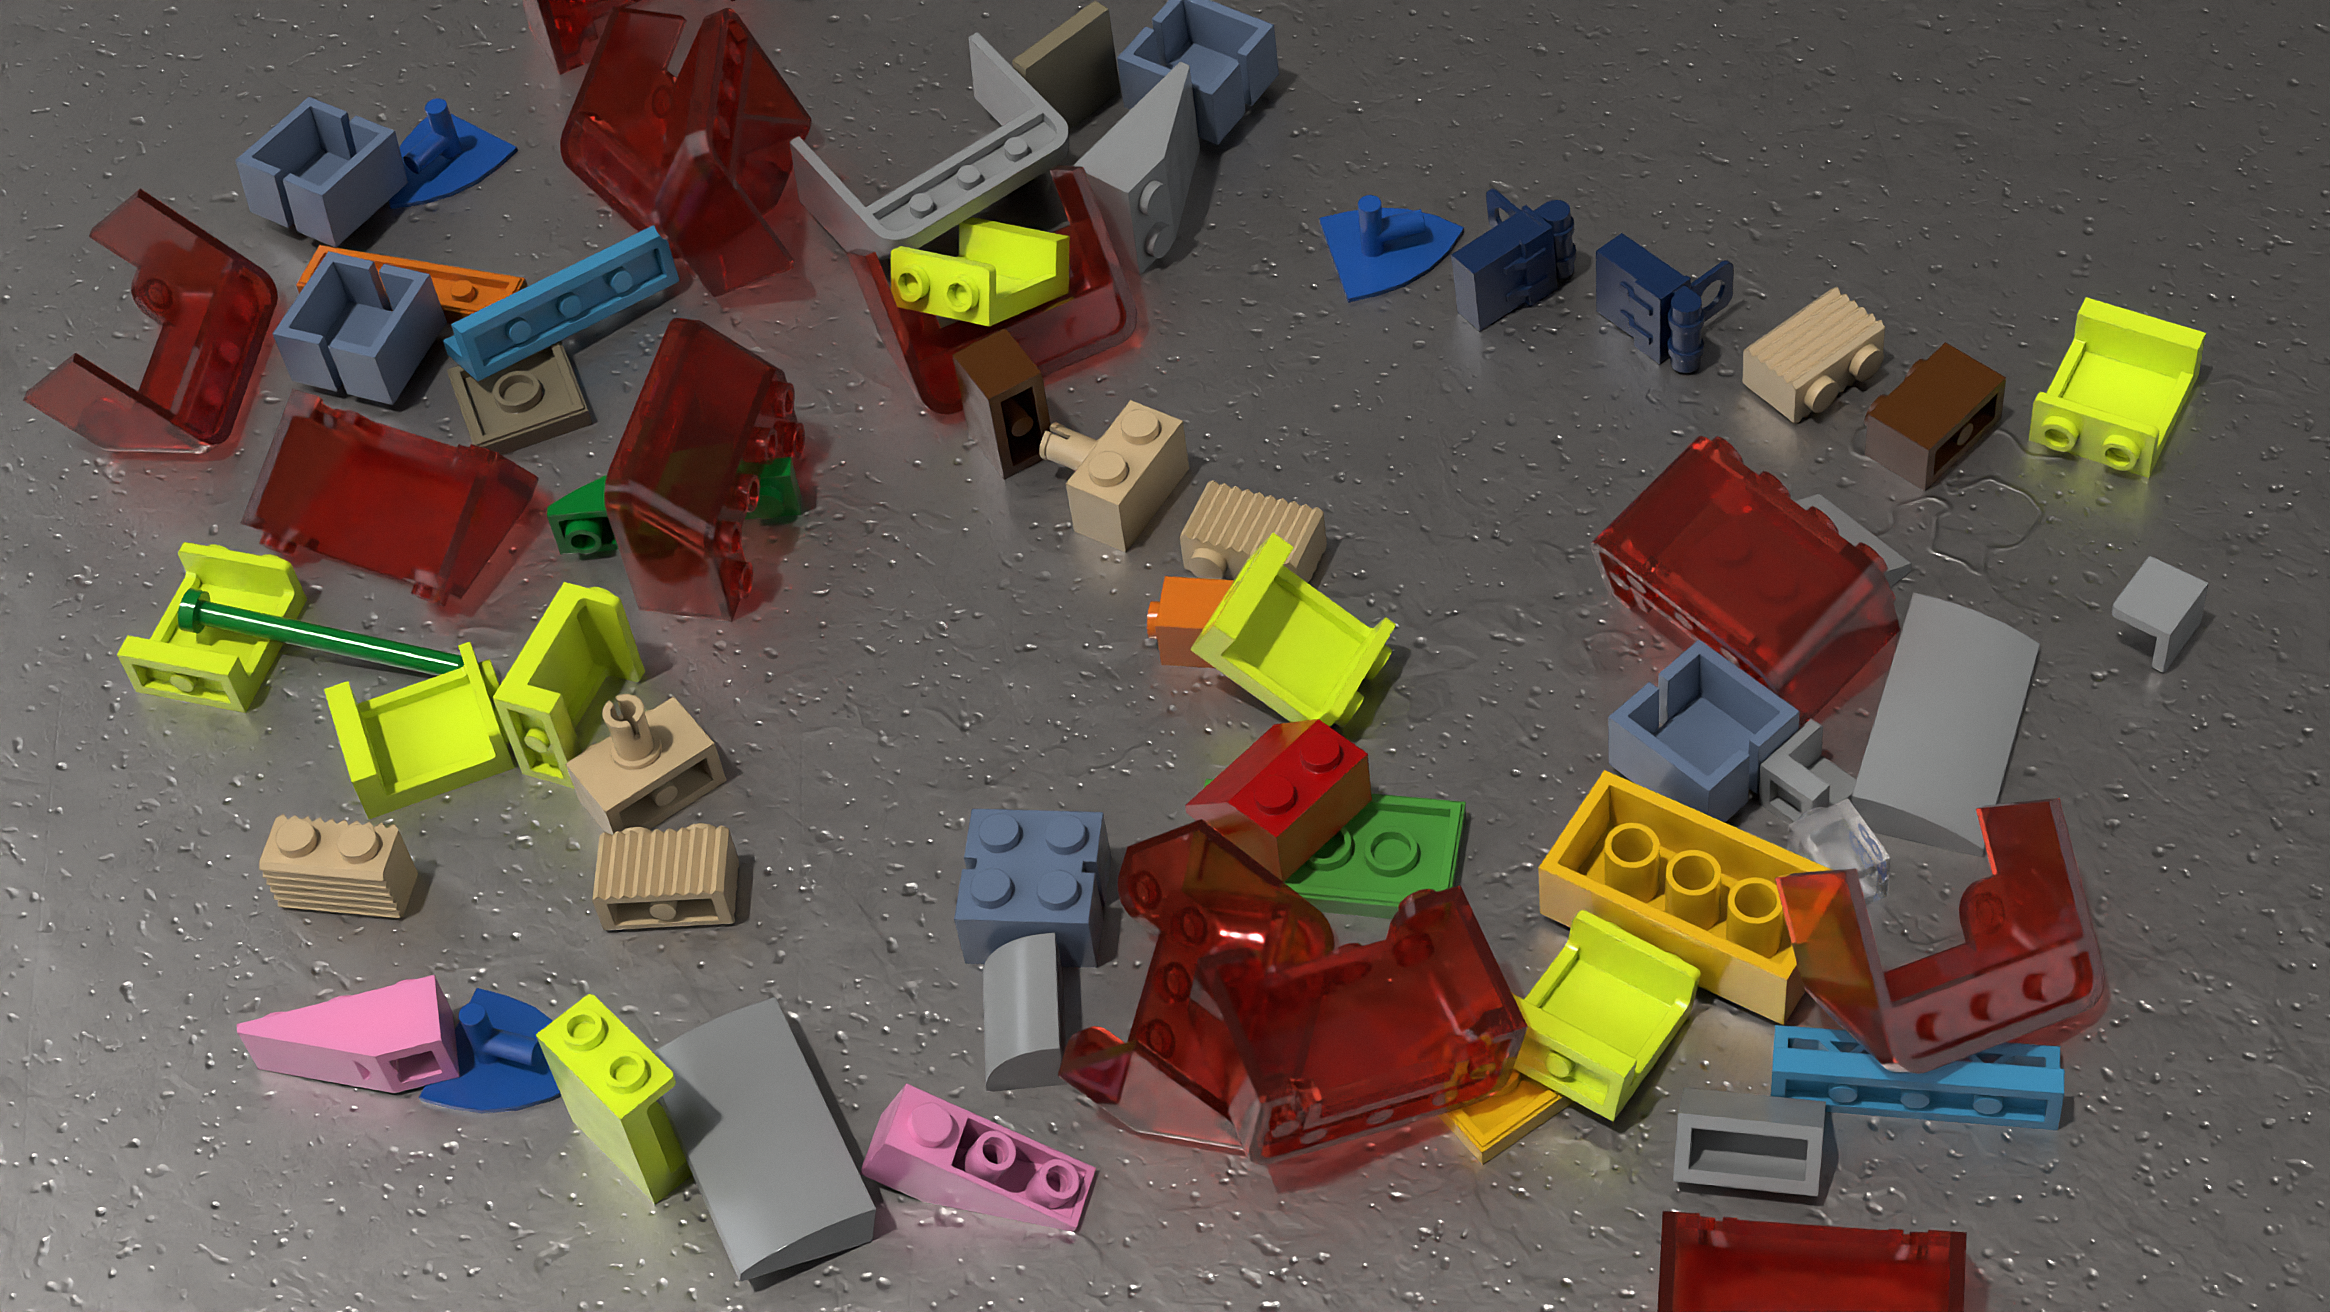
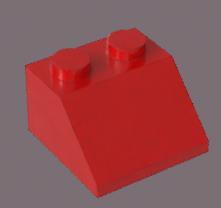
(1287, 794)

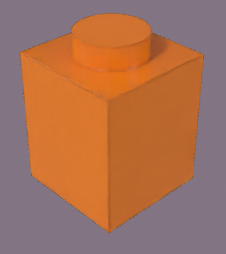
(1182, 615)

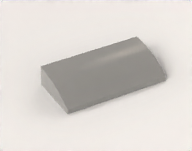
(1944, 725)
(763, 1143)

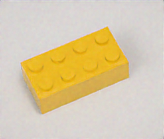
(1681, 887)

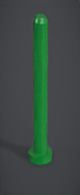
(198, 611)

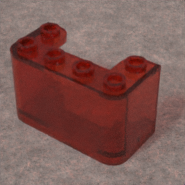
(1750, 575)
(1358, 1034)

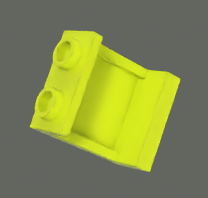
(994, 277)
(2118, 388)
(1292, 641)
(216, 664)
(558, 675)
(422, 736)
(1603, 1014)
(612, 1094)

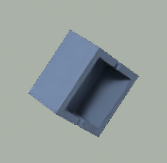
(1227, 54)
(322, 171)
(349, 336)
(1710, 737)
(1031, 880)

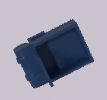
(1513, 260)
(1657, 301)

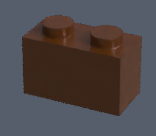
(1003, 402)
(1934, 415)

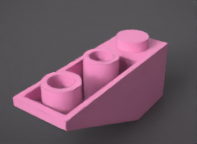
(365, 1040)
(973, 1163)

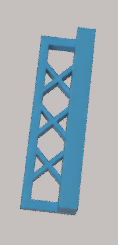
(562, 304)
(1994, 1087)

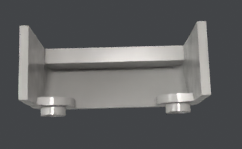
(1024, 147)

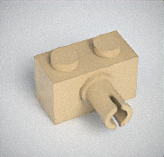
(1122, 474)
(646, 767)

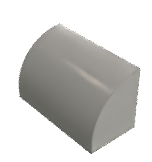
(1024, 1014)
(1749, 1141)

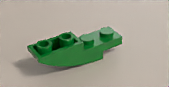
(583, 525)

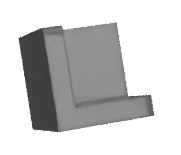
(2163, 605)
(1800, 778)

